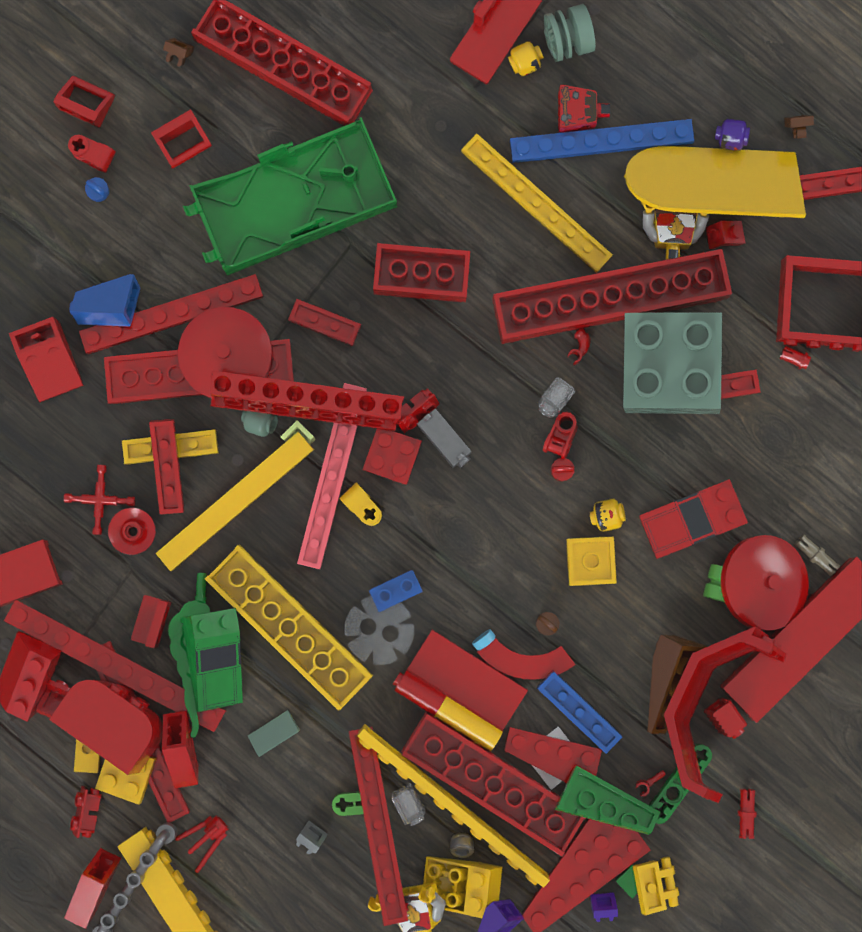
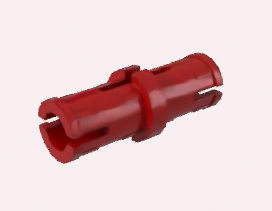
(747, 813)

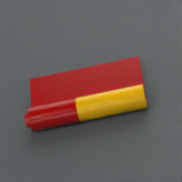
(460, 690)

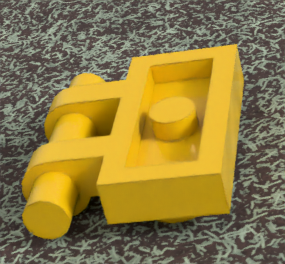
(650, 886)

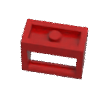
(79, 111)
(176, 128)

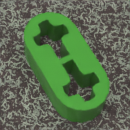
(350, 809)

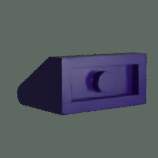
(500, 917)

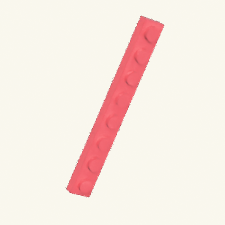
(327, 492)

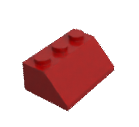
(26, 675)

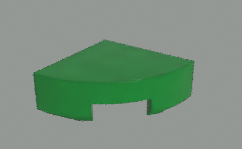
(627, 881)

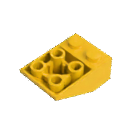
(464, 884)

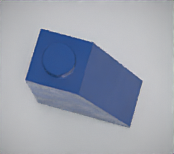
(107, 303)

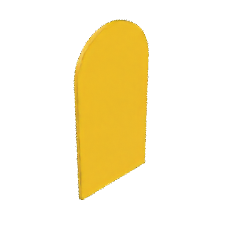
(717, 181)

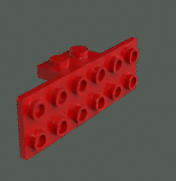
(492, 35)

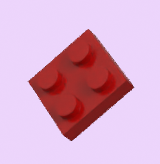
(392, 455)

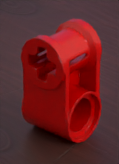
(94, 154)
(560, 440)

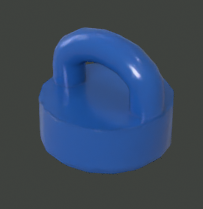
(97, 189)

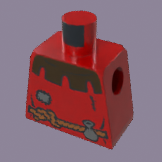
(579, 109)

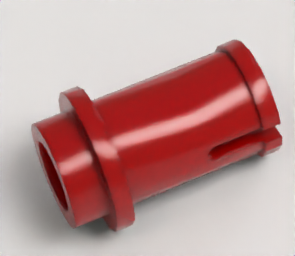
(795, 357)

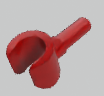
(649, 782)

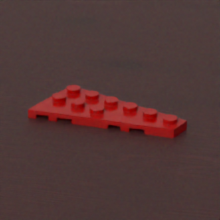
(588, 863)

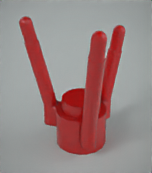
(214, 829)

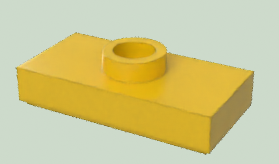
(86, 759)

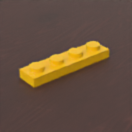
(188, 445)

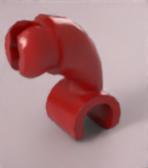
(584, 344)

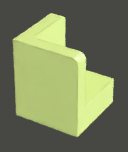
(298, 427)

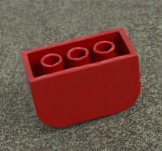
(110, 723)

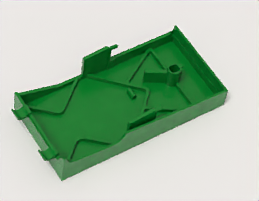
(292, 197)

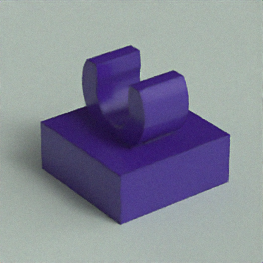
(604, 906)

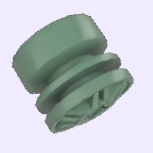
(574, 32)

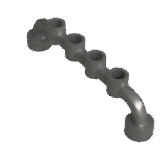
(165, 834)

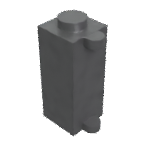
(445, 439)

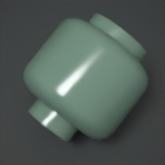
(259, 423)

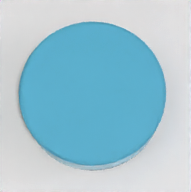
(484, 640)

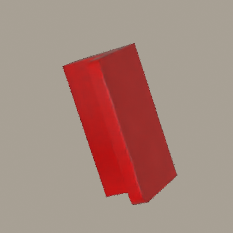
(151, 621)

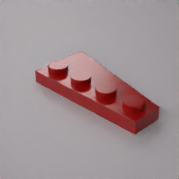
(552, 754)

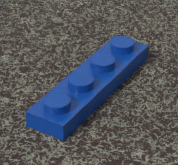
(579, 711)

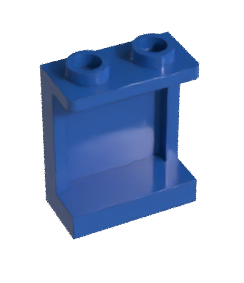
(395, 591)

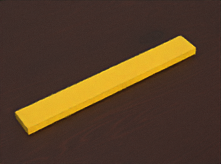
(536, 203)
(234, 501)

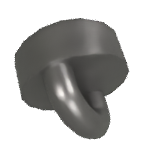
(461, 845)

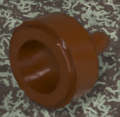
(547, 623)

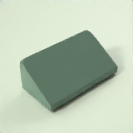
(273, 733)

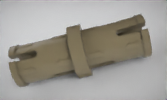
(817, 555)

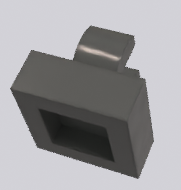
(311, 837)

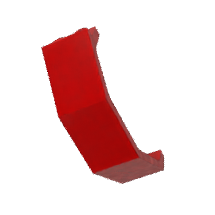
(690, 691)

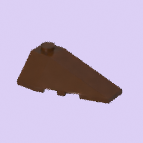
(667, 669)

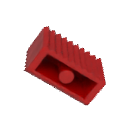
(726, 718)

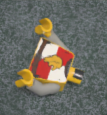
(673, 229)
(422, 905)

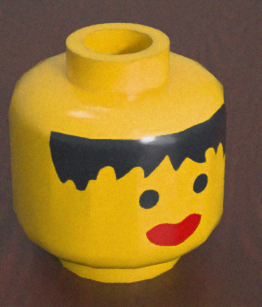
(525, 58)
(608, 515)

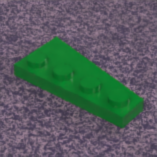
(600, 801)

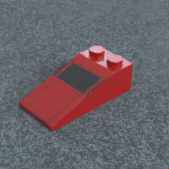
(693, 519)

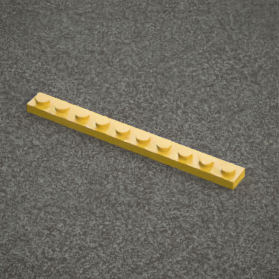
(459, 811)

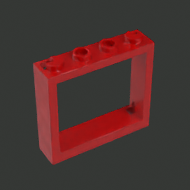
(818, 265)

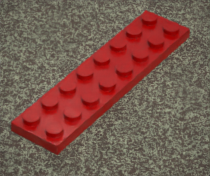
(160, 377)

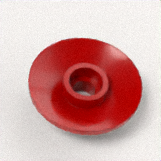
(120, 531)

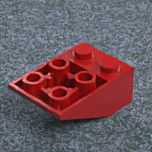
(46, 358)

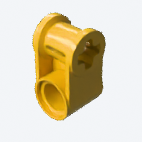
(359, 502)

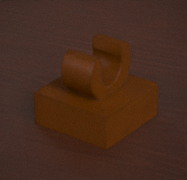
(179, 49)
(798, 124)

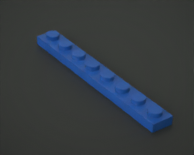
(601, 140)

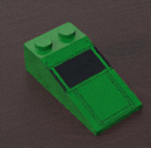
(214, 658)

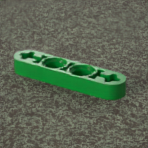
(674, 780)

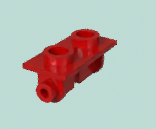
(423, 403)
(85, 802)

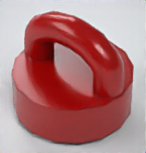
(562, 469)

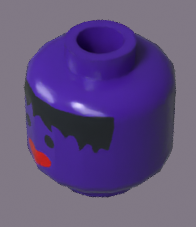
(732, 134)

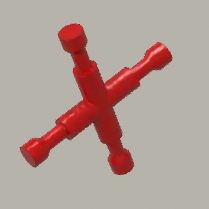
(99, 499)

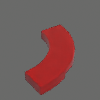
(525, 665)

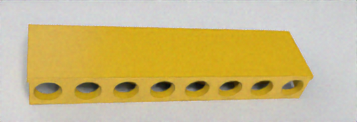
(289, 627)

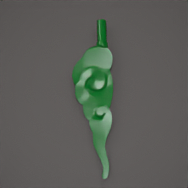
(178, 646)

